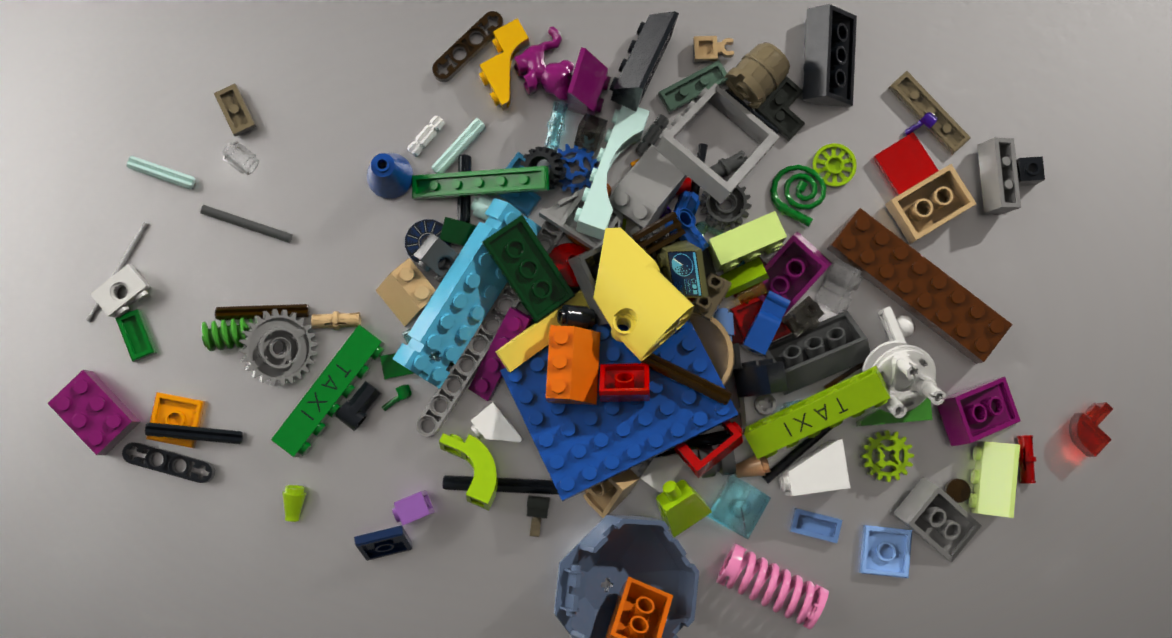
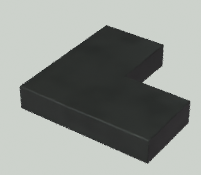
(777, 109)

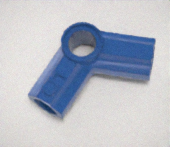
(685, 210)

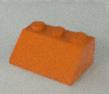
(572, 365)

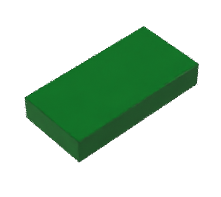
(136, 335)

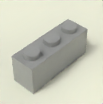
(999, 176)

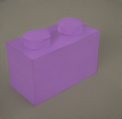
(412, 507)

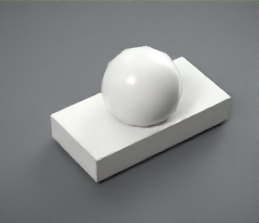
(898, 327)

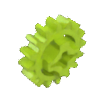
(879, 462)

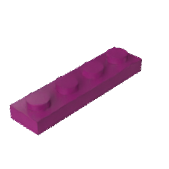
(489, 375)

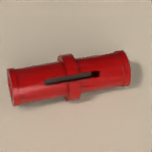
(1026, 459)

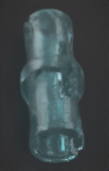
(556, 125)

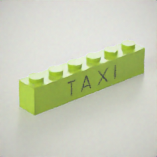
(817, 413)

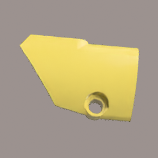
(637, 295)

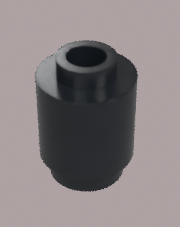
(576, 316)

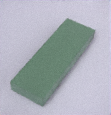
(690, 87)

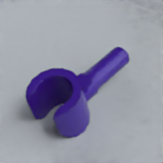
(928, 120)

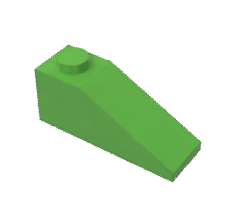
(878, 416)

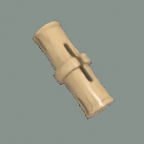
(335, 320)

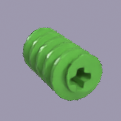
(224, 335)

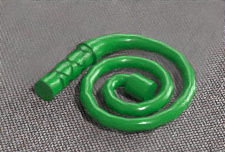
(801, 186)

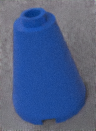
(389, 175)

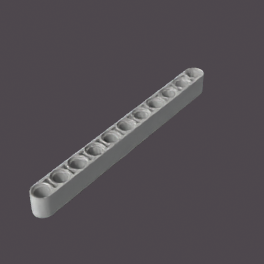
(456, 372)

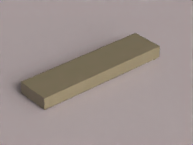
(920, 103)

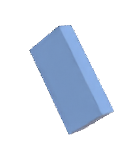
(815, 525)

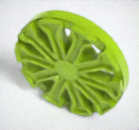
(835, 164)

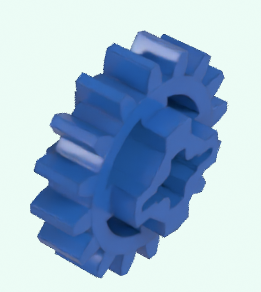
(583, 172)

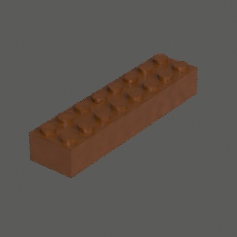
(919, 286)

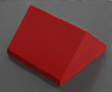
(624, 382)

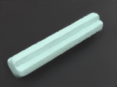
(458, 146)
(161, 172)

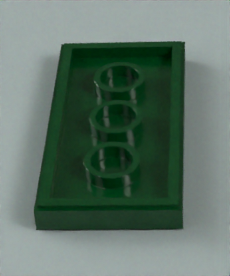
(528, 268)

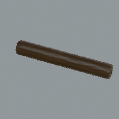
(248, 312)
(688, 379)

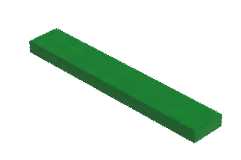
(480, 182)

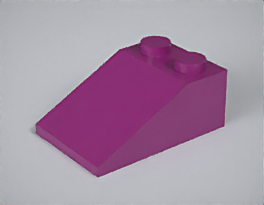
(587, 84)
(795, 269)
(978, 412)

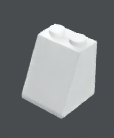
(818, 471)

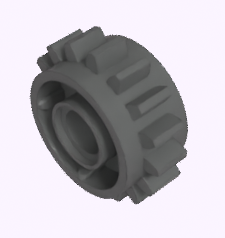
(726, 217)

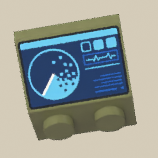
(684, 268)

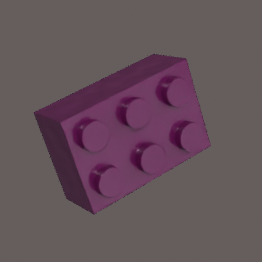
(94, 412)

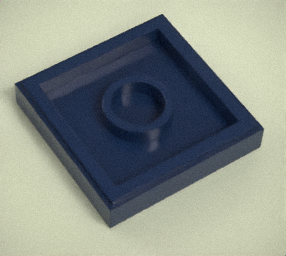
(383, 543)

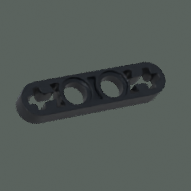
(168, 462)

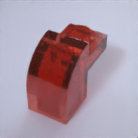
(1085, 430)

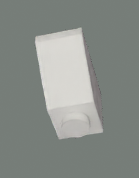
(494, 425)
(661, 470)

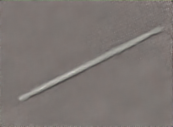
(122, 263)

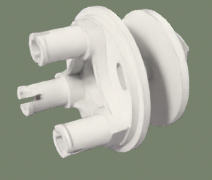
(908, 374)

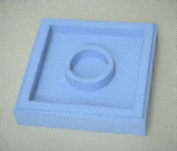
(885, 551)

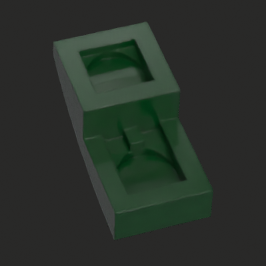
(456, 231)

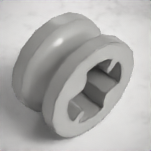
(768, 410)

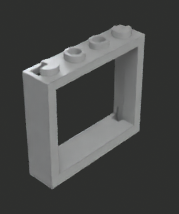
(693, 166)

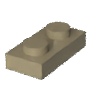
(235, 110)

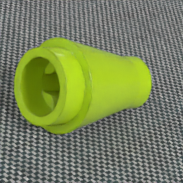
(293, 501)

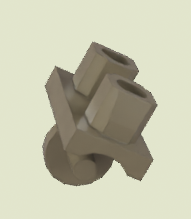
(717, 290)

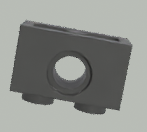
(431, 252)

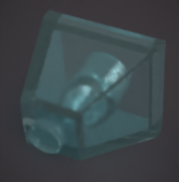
(738, 506)

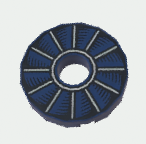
(418, 232)

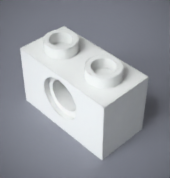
(107, 295)

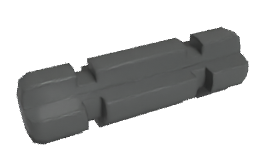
(652, 134)

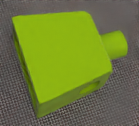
(681, 506)

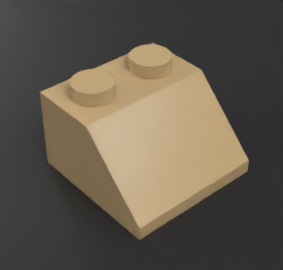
(406, 292)

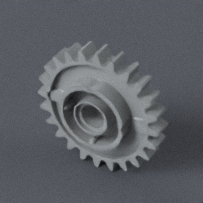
(260, 342)

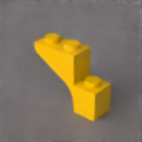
(497, 70)

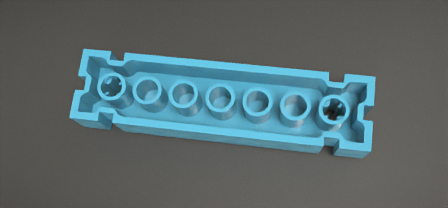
(458, 302)

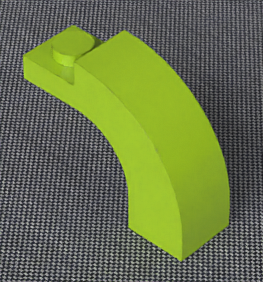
(484, 483)

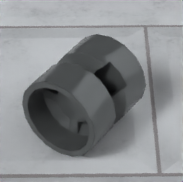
(725, 466)

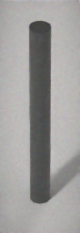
(245, 223)

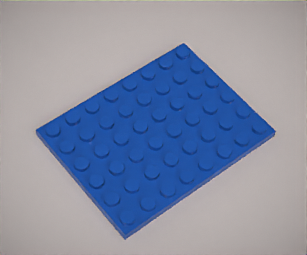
(600, 441)

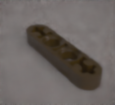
(465, 44)

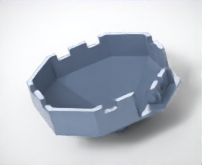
(620, 549)

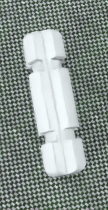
(426, 136)

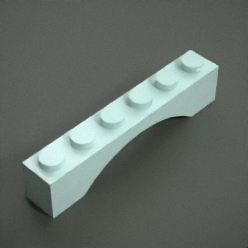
(597, 207)

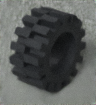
(552, 157)

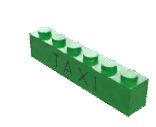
(328, 391)

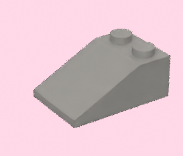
(647, 188)
(937, 519)

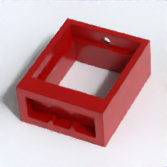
(700, 467)

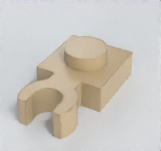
(707, 48)

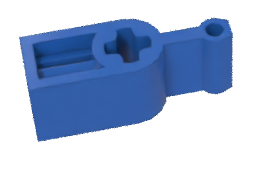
(766, 324)

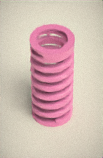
(814, 599)

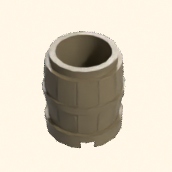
(758, 74)

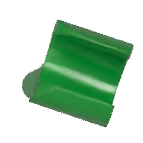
(403, 393)

